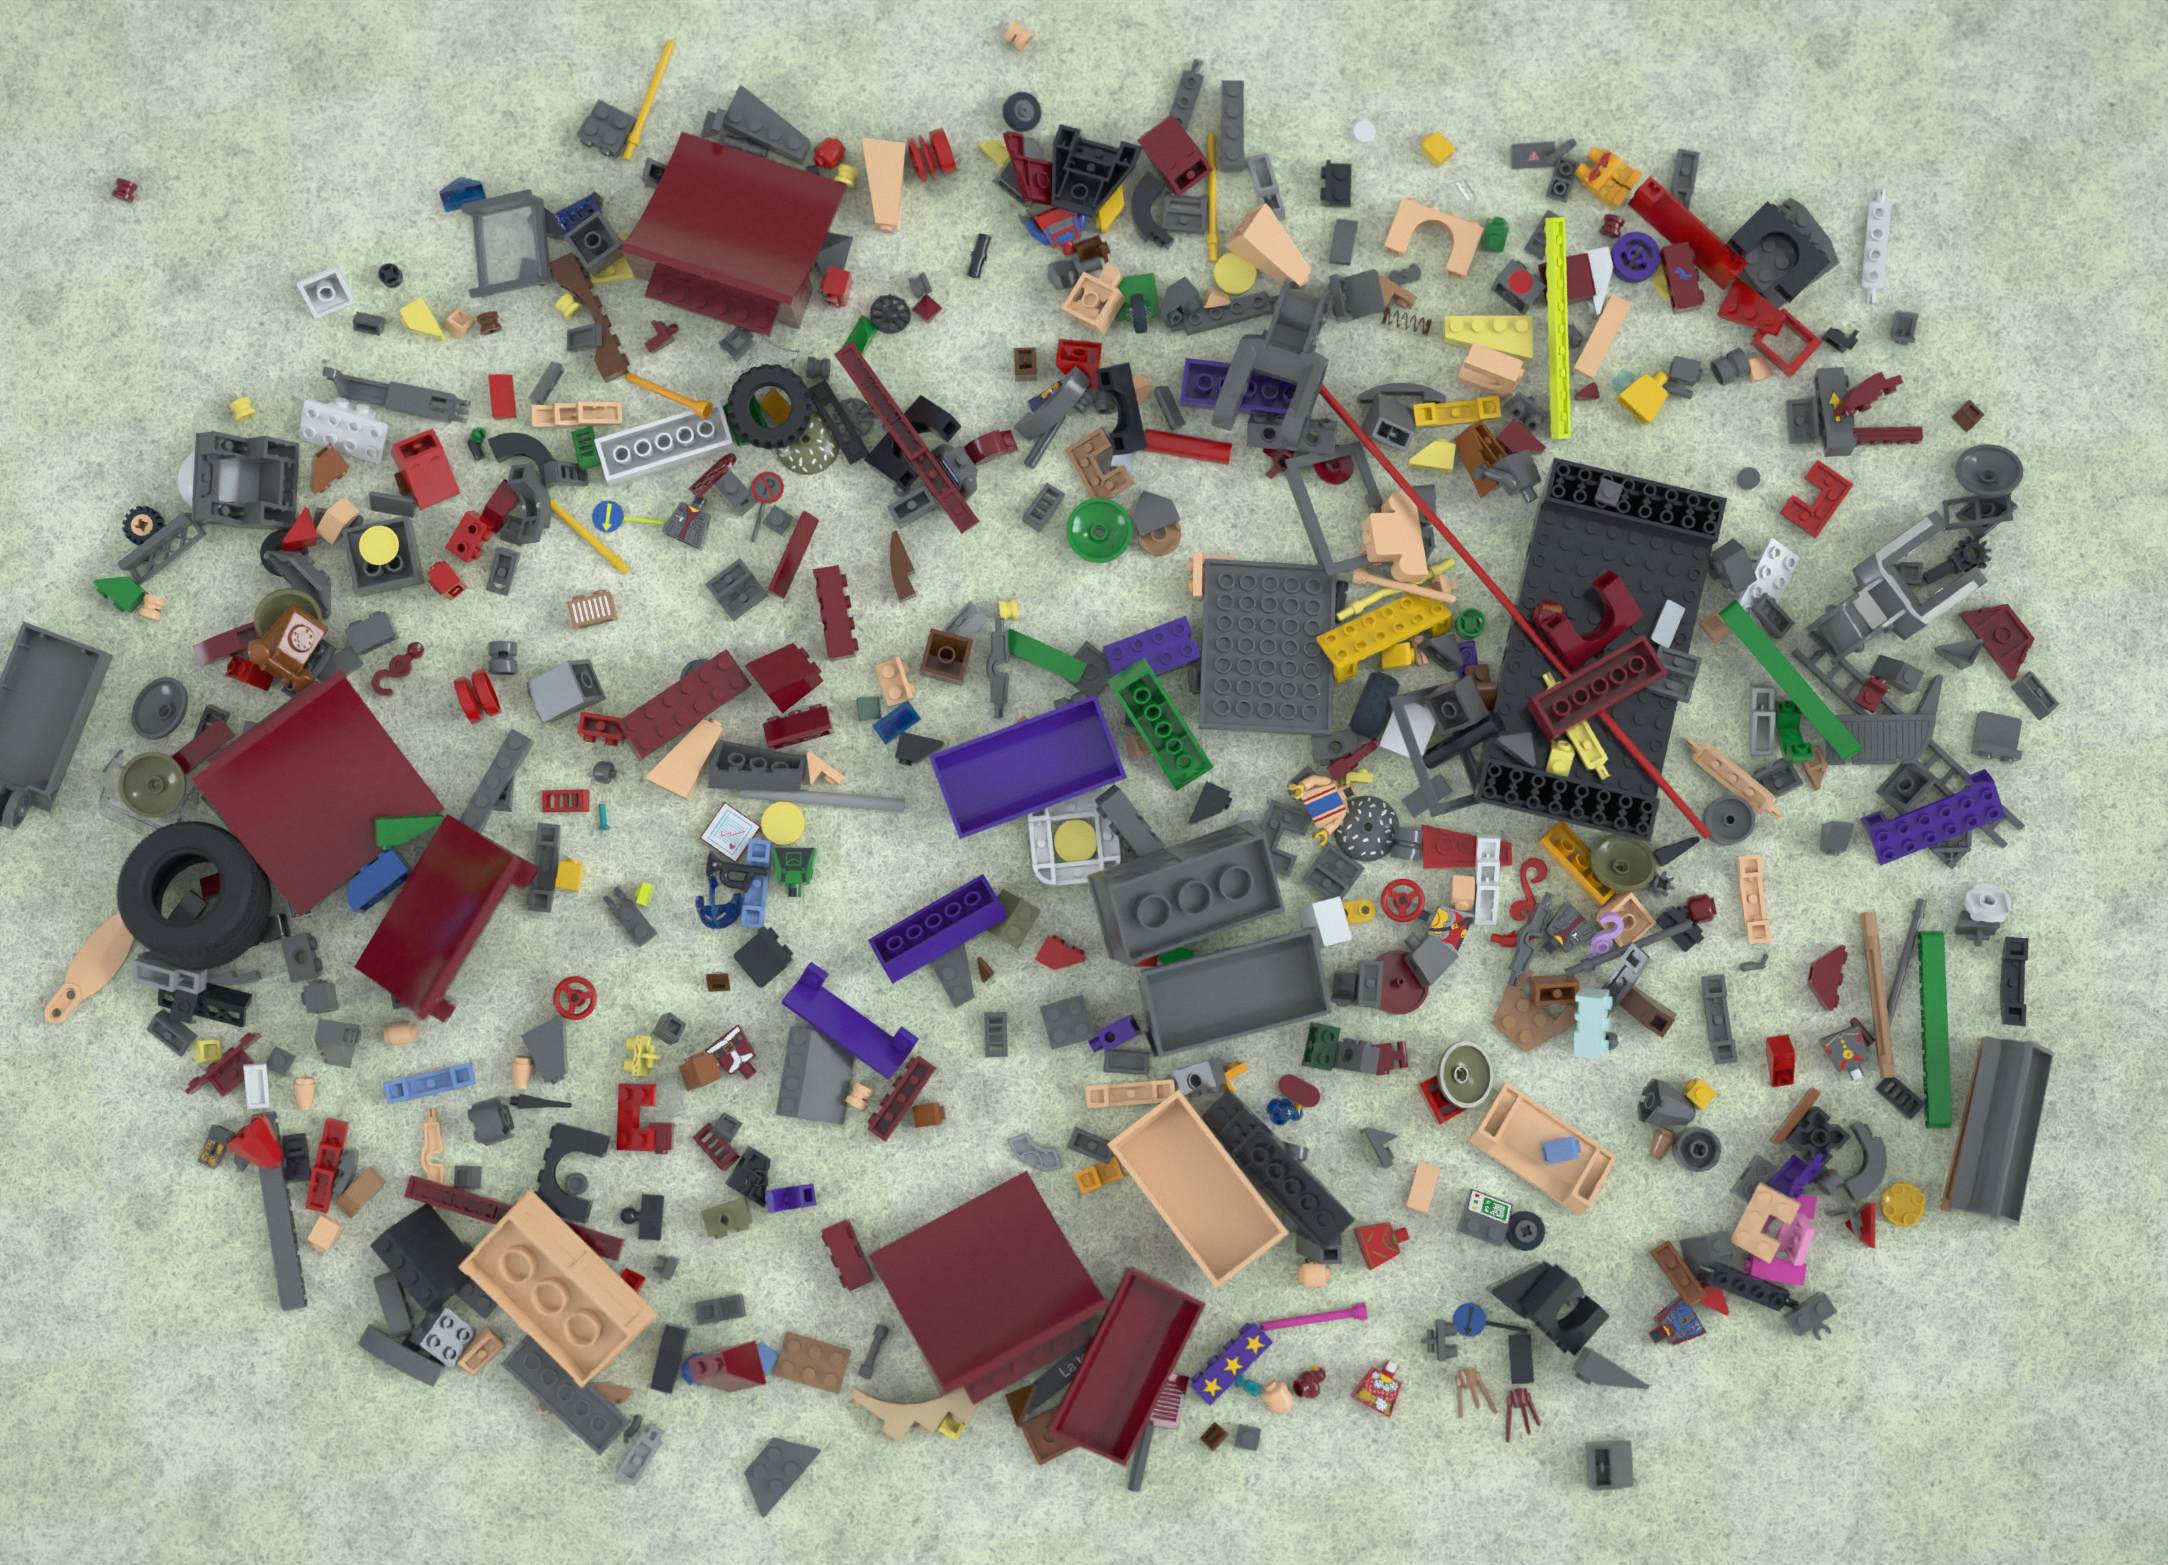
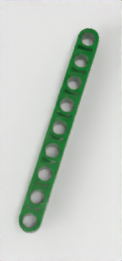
(1790, 680)
(1935, 1029)

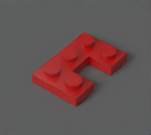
(1833, 491)
(629, 1134)

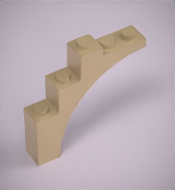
(928, 1414)

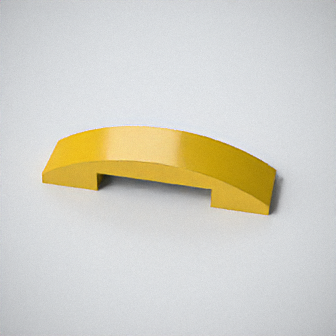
(1456, 412)

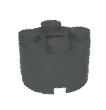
(491, 1121)
(1708, 1154)

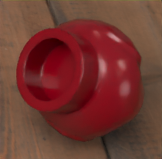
(1308, 1383)

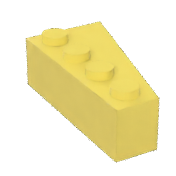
(1501, 333)

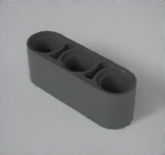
(393, 1305)

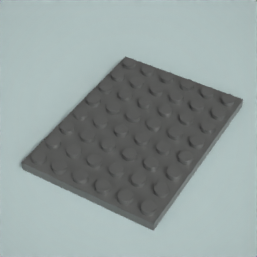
(1263, 649)

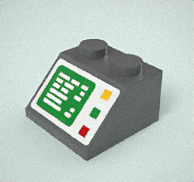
(1485, 1218)

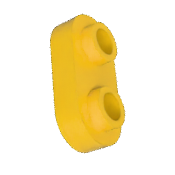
(1354, 912)

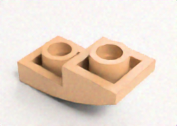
(1423, 1187)

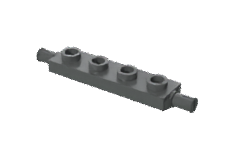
(1187, 94)
(1237, 311)

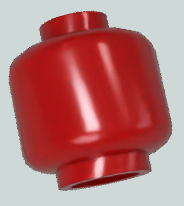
(829, 153)

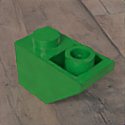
(123, 591)

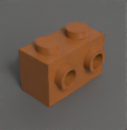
(1553, 990)
(700, 1070)

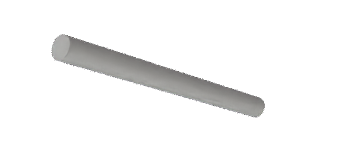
(826, 798)

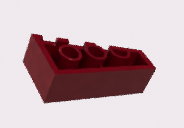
(835, 613)

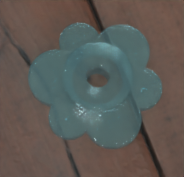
(1623, 376)

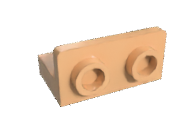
(894, 681)

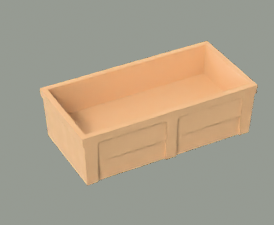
(1198, 1189)
(558, 1289)

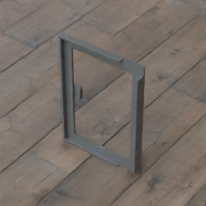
(1307, 511)
(1435, 809)

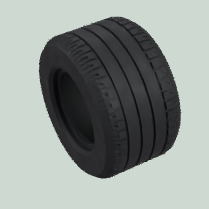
(221, 932)

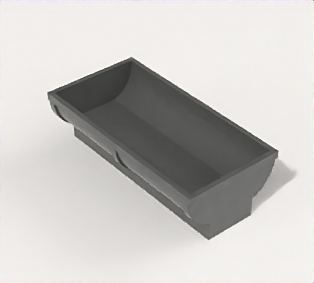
(1234, 992)
(2002, 1129)

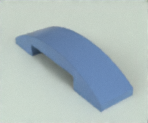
(755, 899)
(429, 1083)

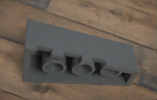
(1127, 823)

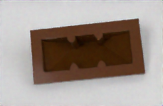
(1020, 1401)

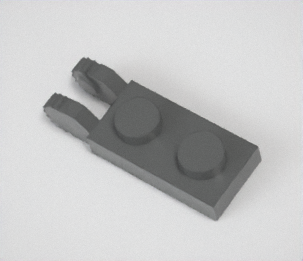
(1685, 174)
(631, 919)

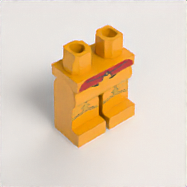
(1608, 178)

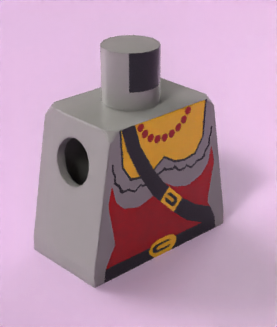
(1447, 925)

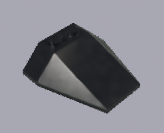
(1088, 171)

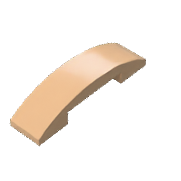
(1752, 899)
(1129, 1093)

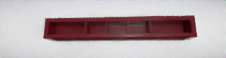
(1888, 435)

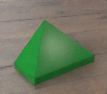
(862, 334)

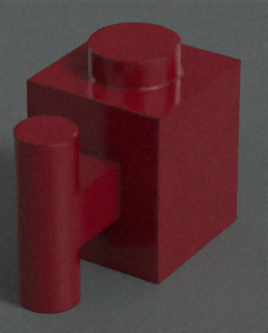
(1387, 1056)

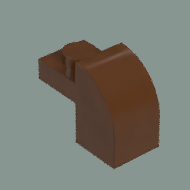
(1483, 684)

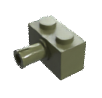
(727, 1217)

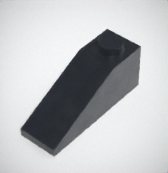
(669, 1357)

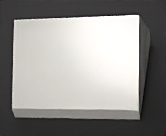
(326, 292)
(1328, 920)

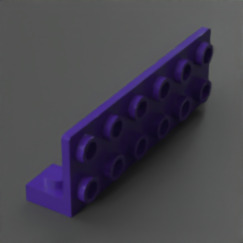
(1935, 821)
(846, 1025)

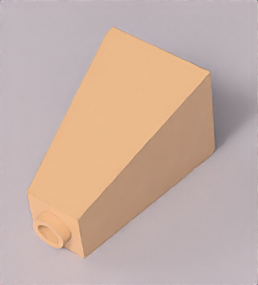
(886, 176)
(1268, 247)
(687, 762)

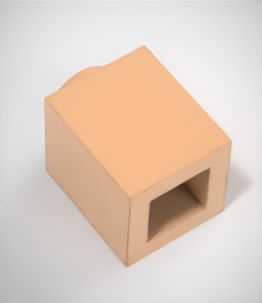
(1462, 892)
(325, 1233)

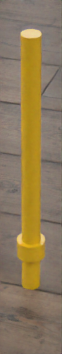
(634, 138)
(1212, 239)

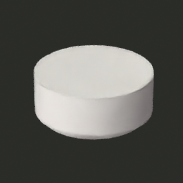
(1364, 132)

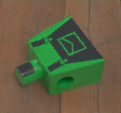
(794, 867)

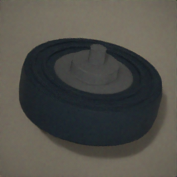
(1022, 111)

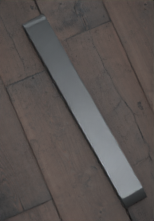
(281, 1232)

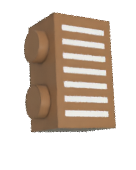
(592, 609)

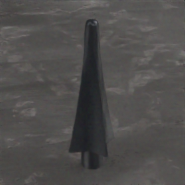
(526, 1101)

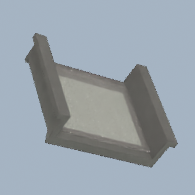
(509, 242)

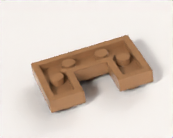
(1084, 459)

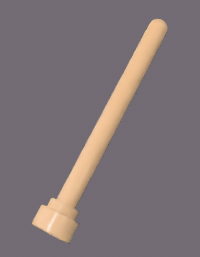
(1362, 576)

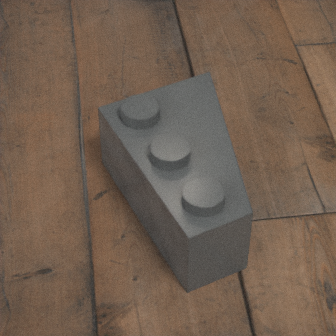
(337, 1041)

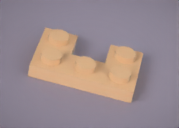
(1762, 1204)

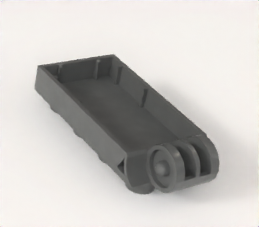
(43, 711)

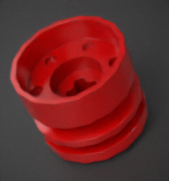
(931, 155)

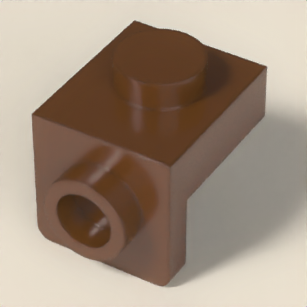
(1091, 248)

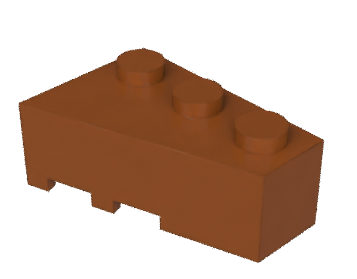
(1480, 447)

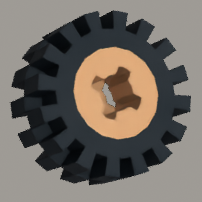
(151, 522)

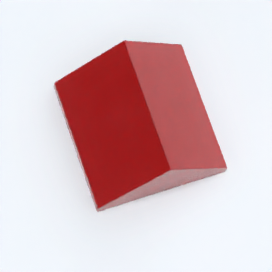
(1437, 1104)

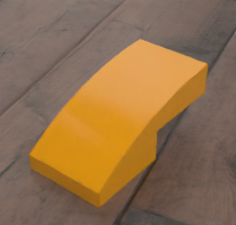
(1099, 1175)

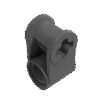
(1428, 494)

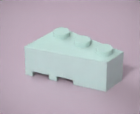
(1592, 1022)

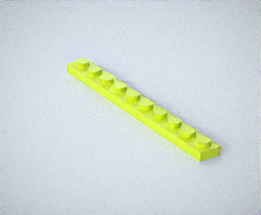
(1557, 328)

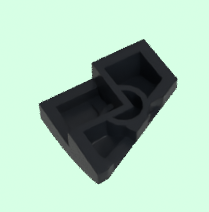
(753, 1168)

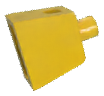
(1644, 396)

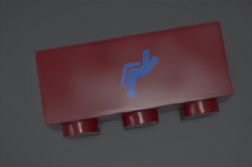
(1681, 278)

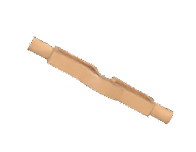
(433, 1145)

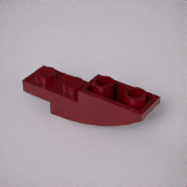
(1866, 393)
(225, 644)

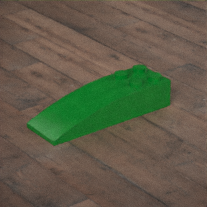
(1160, 723)

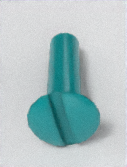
(603, 821)

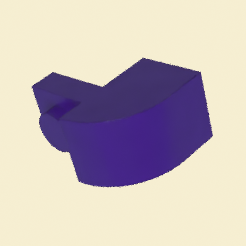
(790, 1198)

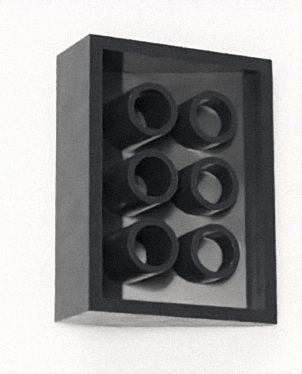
(424, 1257)

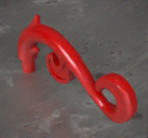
(1517, 907)

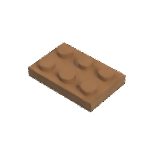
(812, 1362)

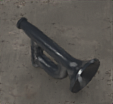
(715, 864)

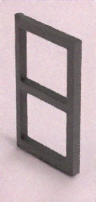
(1978, 521)

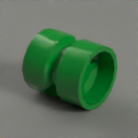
(1470, 624)

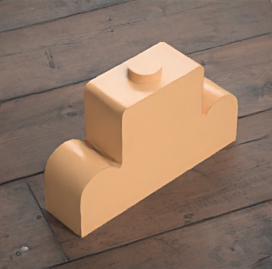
(1396, 538)

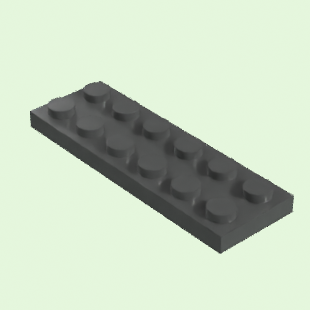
(581, 1409)

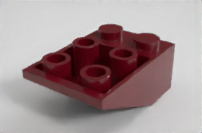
(1174, 155)

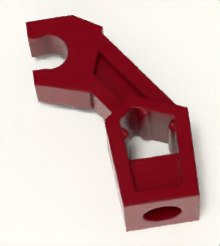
(1349, 761)

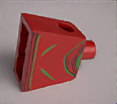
(1379, 1242)

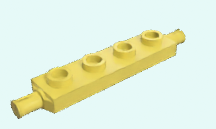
(1585, 742)

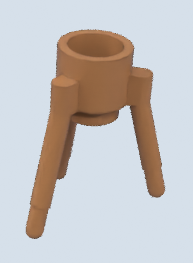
(1468, 1379)

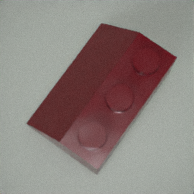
(798, 727)

